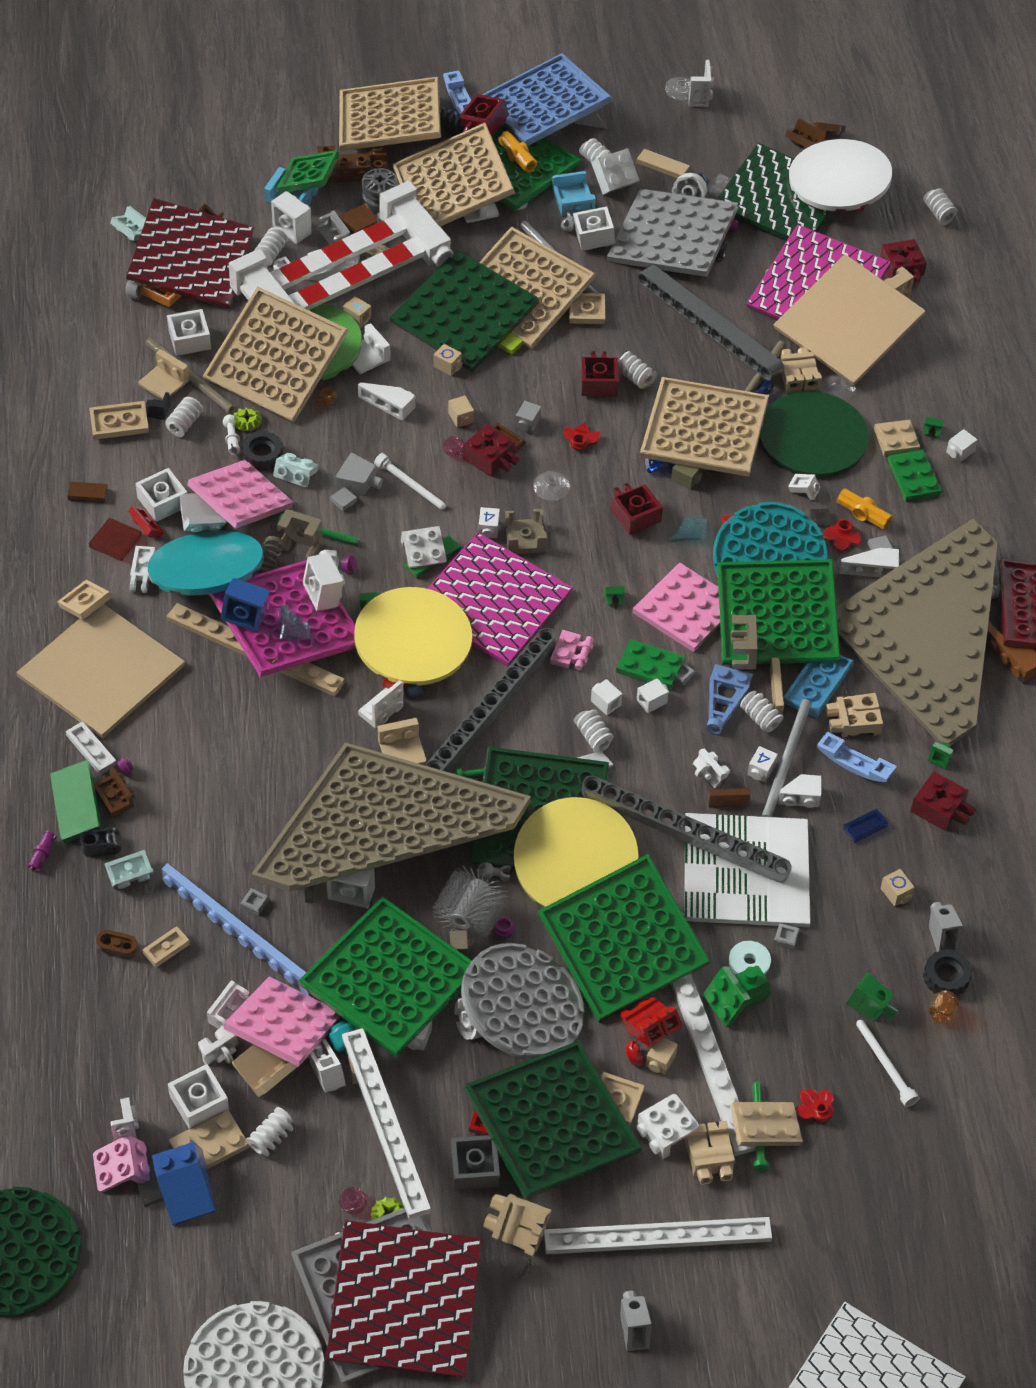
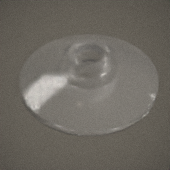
(678, 88)
(838, 387)
(551, 486)

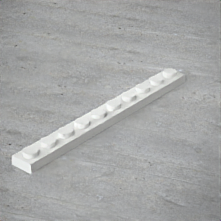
(708, 1055)
(386, 1124)
(657, 1235)

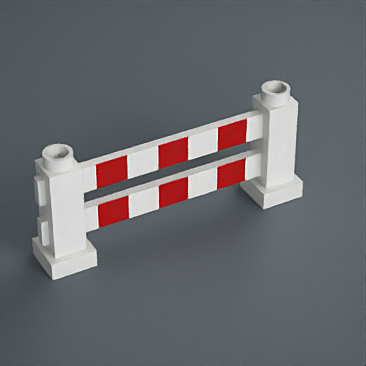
(399, 215)

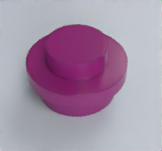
(349, 564)
(126, 766)
(503, 927)

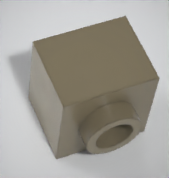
(459, 941)

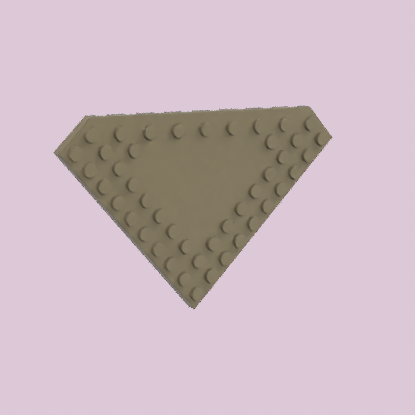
(928, 630)
(380, 812)

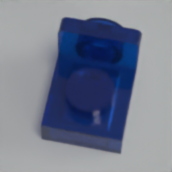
(655, 465)

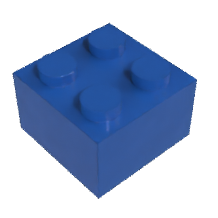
(245, 605)

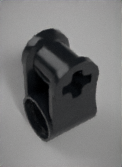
(101, 842)

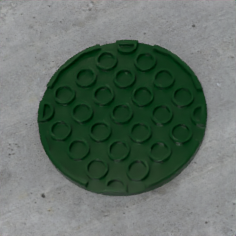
(814, 434)
(36, 1250)

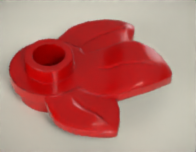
(581, 436)
(842, 535)
(815, 1105)

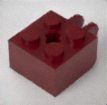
(484, 110)
(905, 255)
(599, 375)
(490, 450)
(635, 508)
(942, 801)

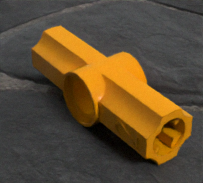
(517, 151)
(864, 509)

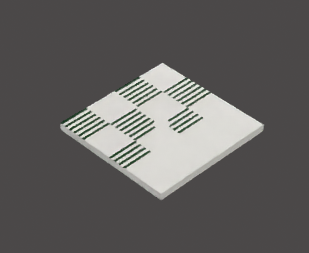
(735, 895)

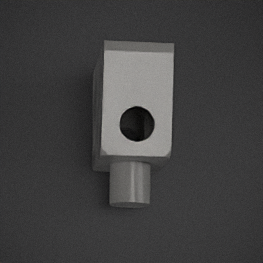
(357, 475)
(942, 921)
(635, 1315)

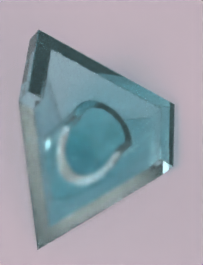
(690, 529)
(290, 626)

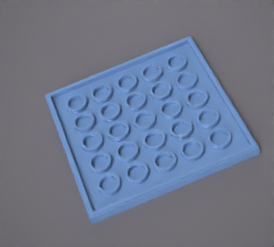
(548, 98)

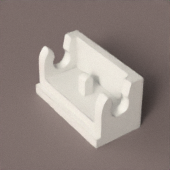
(226, 1004)

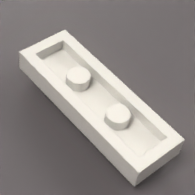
(91, 748)

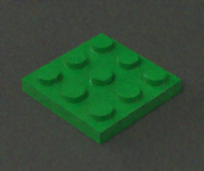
(308, 171)

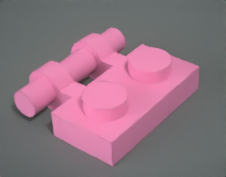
(566, 647)

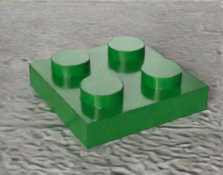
(726, 996)

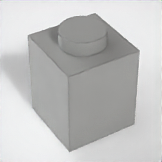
(528, 417)

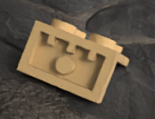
(166, 377)
(402, 740)
(261, 1069)

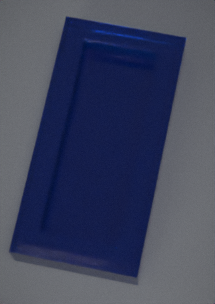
(865, 825)

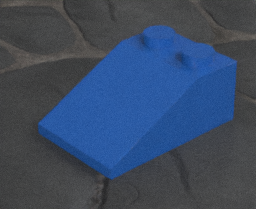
(184, 1183)

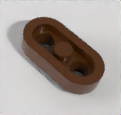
(836, 129)
(118, 943)

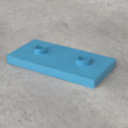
(817, 684)

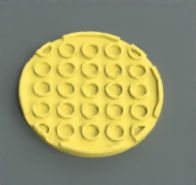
(413, 635)
(570, 847)

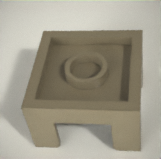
(301, 529)
(527, 534)
(745, 641)

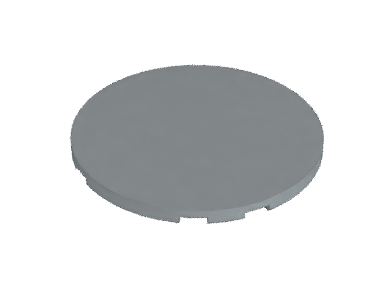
(522, 1000)

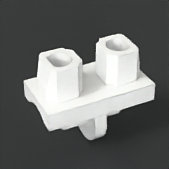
(709, 768)
(220, 1049)

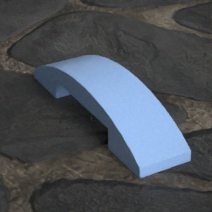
(456, 90)
(854, 761)

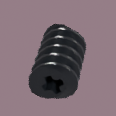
(451, 122)

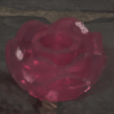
(453, 446)
(350, 1194)

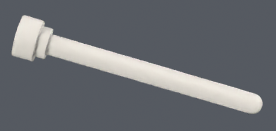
(383, 462)
(908, 1095)

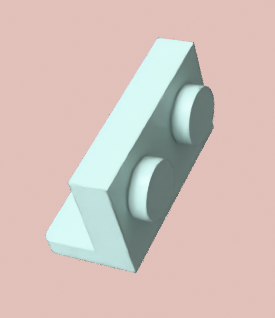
(130, 223)
(294, 469)
(128, 869)

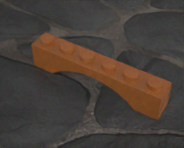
(1019, 660)

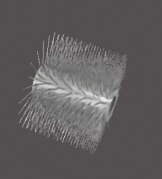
(470, 903)

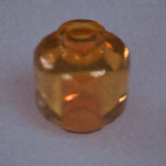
(943, 1007)

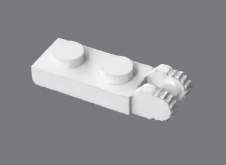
(139, 567)

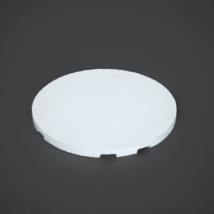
(840, 174)
(254, 1349)

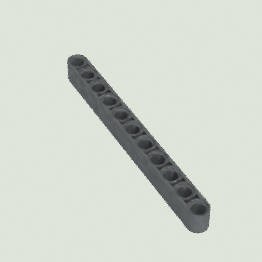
(711, 322)
(494, 701)
(692, 837)

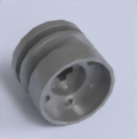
(374, 183)

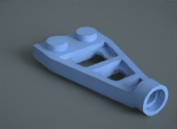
(730, 679)

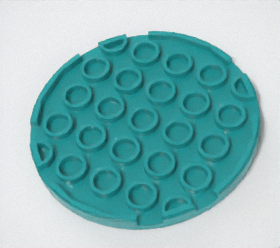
(769, 534)
(205, 562)

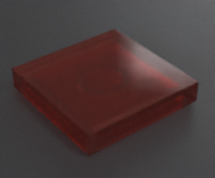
(115, 539)

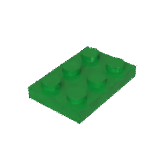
(914, 475)
(649, 663)

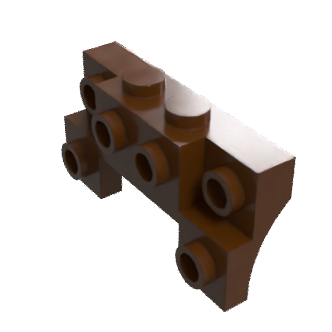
(354, 166)

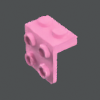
(120, 1162)

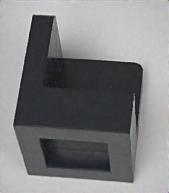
(158, 408)

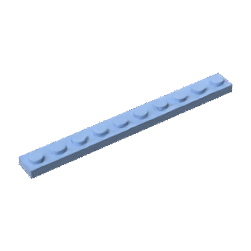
(233, 926)

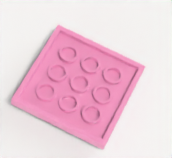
(240, 493)
(682, 607)
(282, 1021)

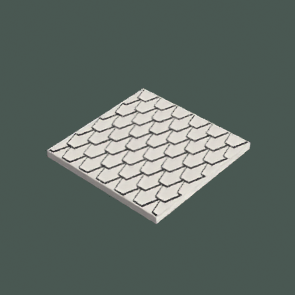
(869, 1355)

